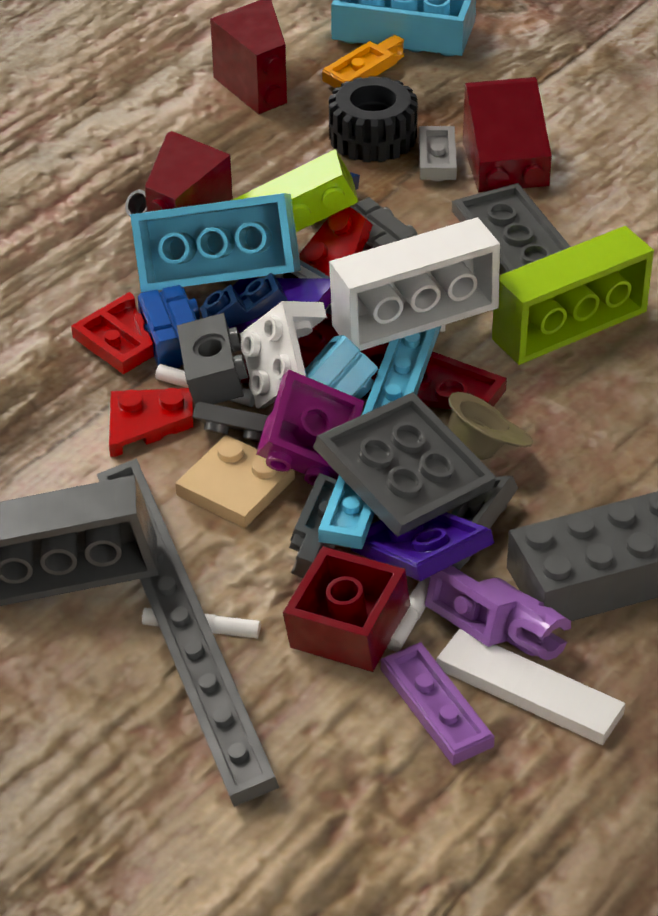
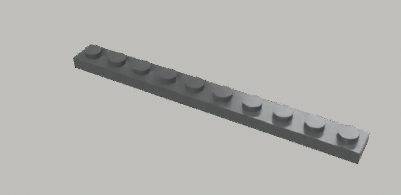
(201, 663)

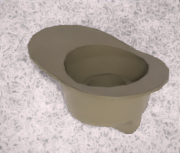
(482, 426)

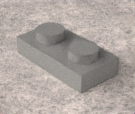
(437, 153)

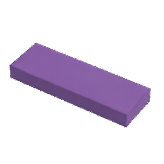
(437, 703)

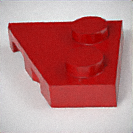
(338, 237)
(116, 334)
(148, 416)

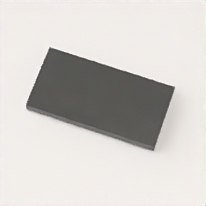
(516, 224)

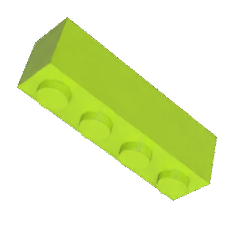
(315, 189)

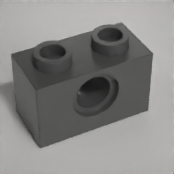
(211, 359)

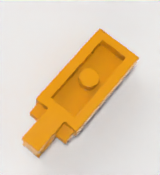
(365, 61)

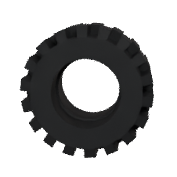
(373, 119)

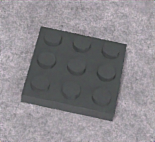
(404, 463)

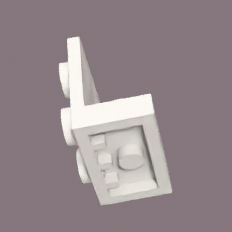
(273, 346)

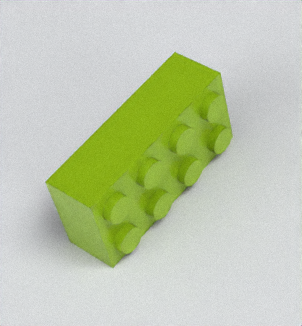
(572, 294)

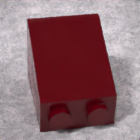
(251, 55)
(506, 134)
(188, 175)

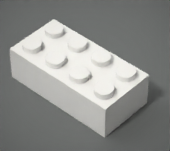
(415, 284)

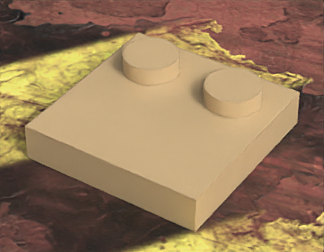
(233, 482)

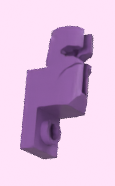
(496, 613)

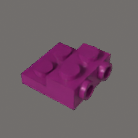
(299, 415)

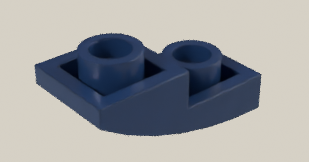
(256, 301)

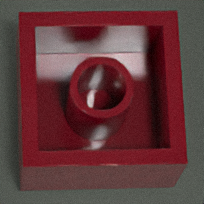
(347, 608)

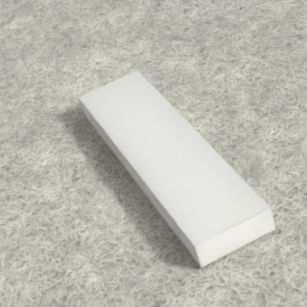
(531, 687)

